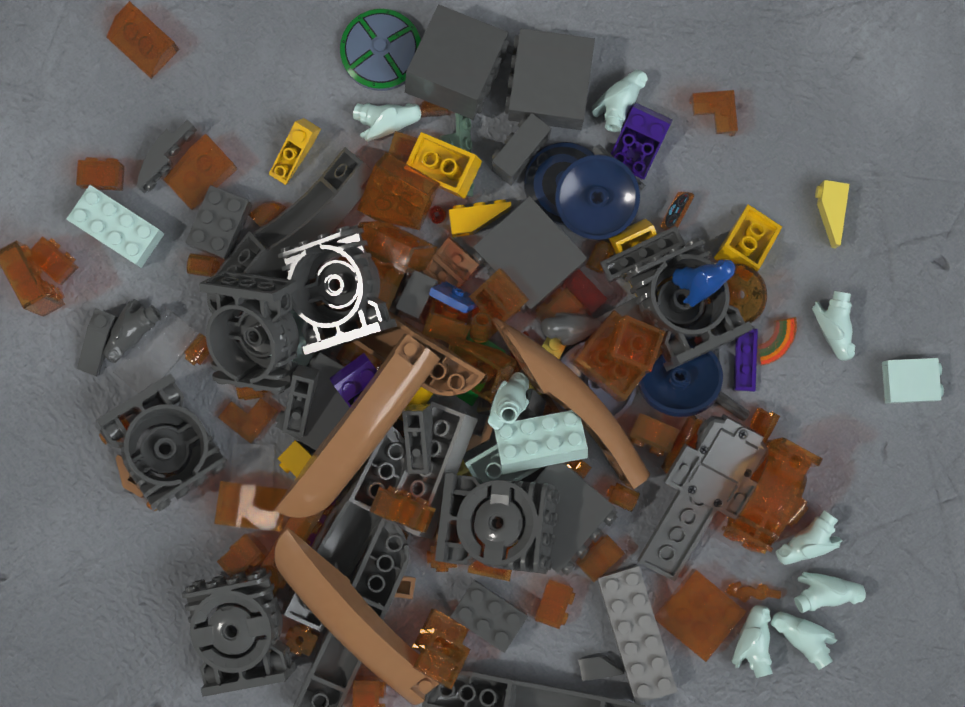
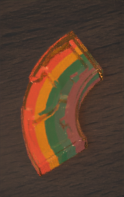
(779, 342)

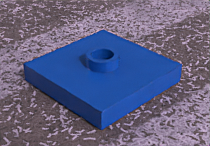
(453, 297)

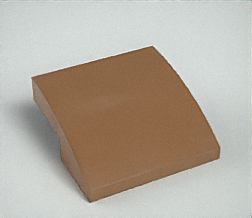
(451, 264)

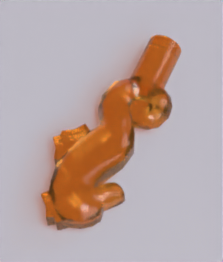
(745, 592)

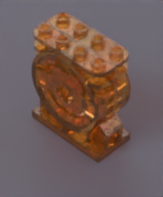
(775, 498)

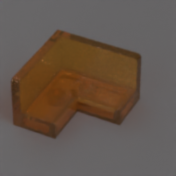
(721, 105)

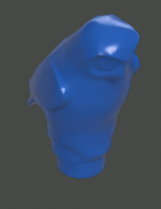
(703, 280)

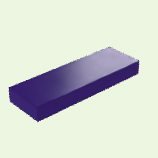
(745, 362)

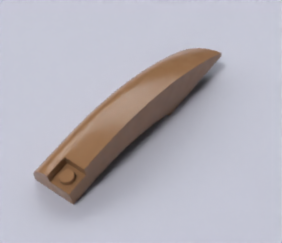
(450, 375)
(560, 383)
(359, 429)
(350, 617)

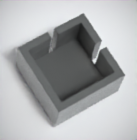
(415, 296)

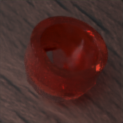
(442, 214)

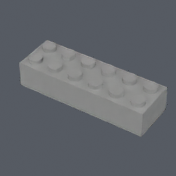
(449, 443)
(636, 634)

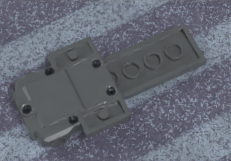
(707, 480)

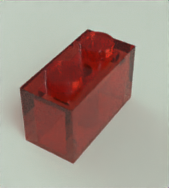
(585, 291)

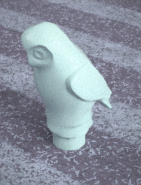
(619, 100)
(385, 118)
(836, 324)
(509, 401)
(811, 541)
(827, 591)
(806, 637)
(754, 642)

